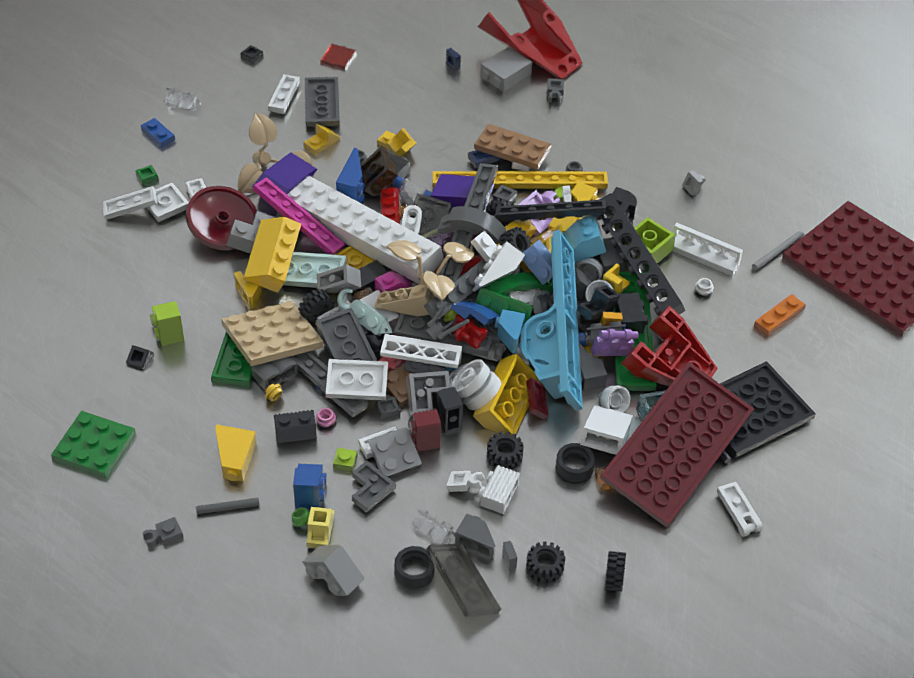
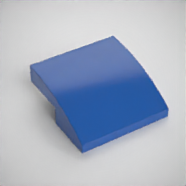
(470, 309)

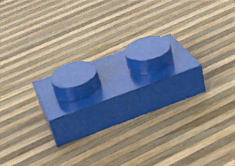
(158, 132)

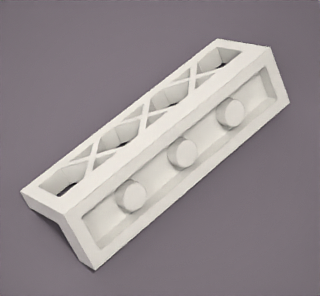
(704, 252)
(437, 353)

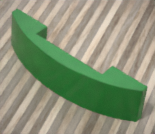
(519, 282)

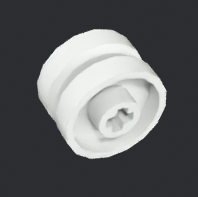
(476, 384)

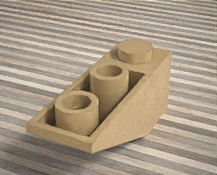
(406, 301)

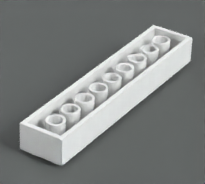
(364, 228)

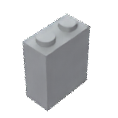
(506, 69)

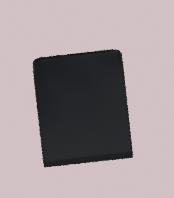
(139, 356)

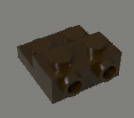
(378, 171)

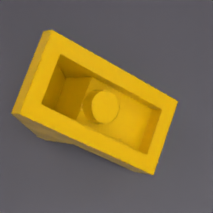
(321, 140)
(249, 291)

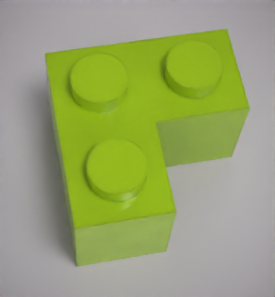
(167, 322)

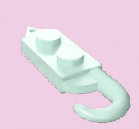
(365, 314)

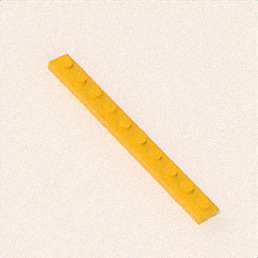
(537, 179)

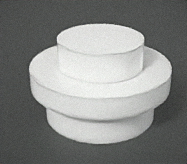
(704, 286)

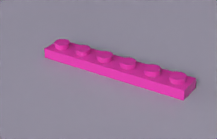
(290, 209)

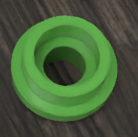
(300, 517)

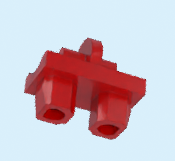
(470, 332)

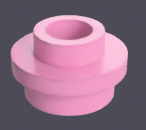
(325, 413)

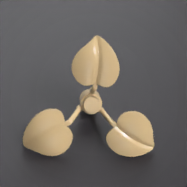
(261, 132)
(438, 284)

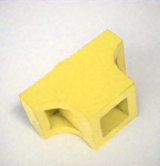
(319, 526)

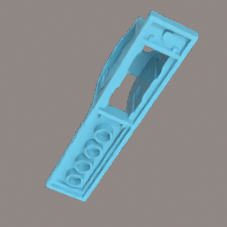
(556, 350)

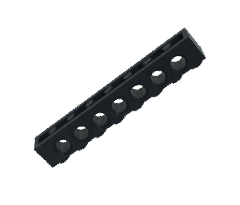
(644, 262)

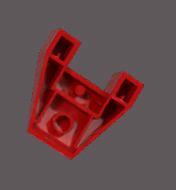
(673, 353)

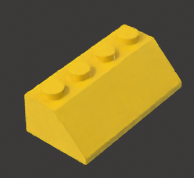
(272, 252)
(511, 402)

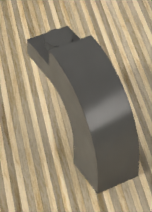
(473, 221)

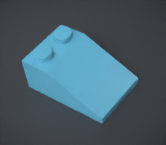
(585, 238)

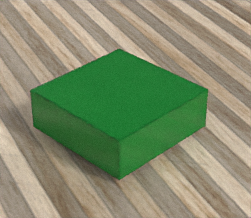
(146, 175)

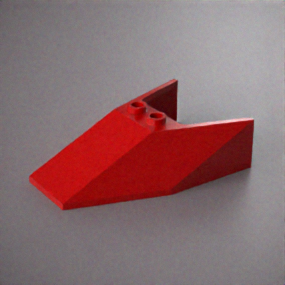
(543, 43)

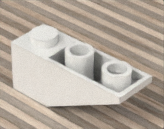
(504, 263)

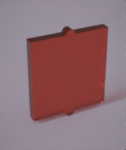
(338, 56)

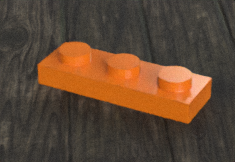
(779, 315)

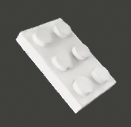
(357, 379)

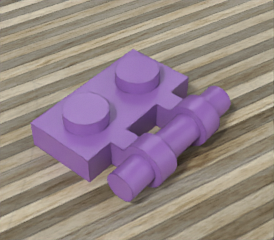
(614, 342)

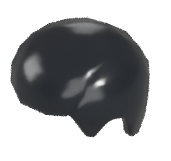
(375, 341)

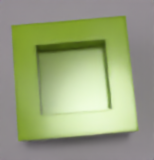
(345, 459)

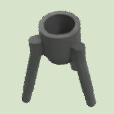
(437, 331)

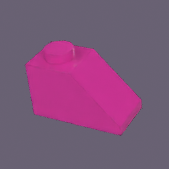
(391, 281)

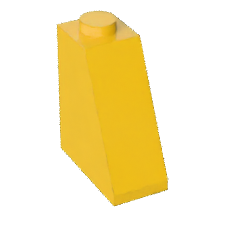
(235, 451)

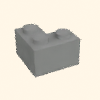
(243, 234)
(421, 387)
(334, 566)

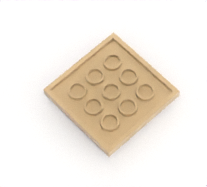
(272, 333)

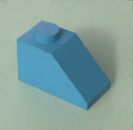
(510, 328)

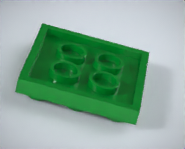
(93, 444)

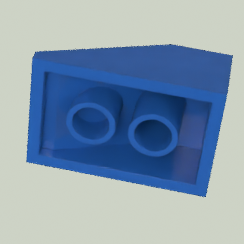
(350, 178)

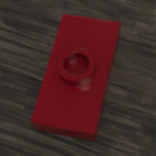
(537, 398)

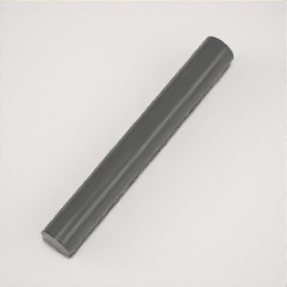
(227, 505)

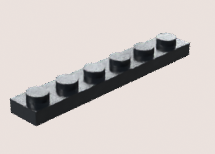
(551, 210)

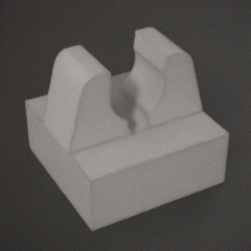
(693, 182)

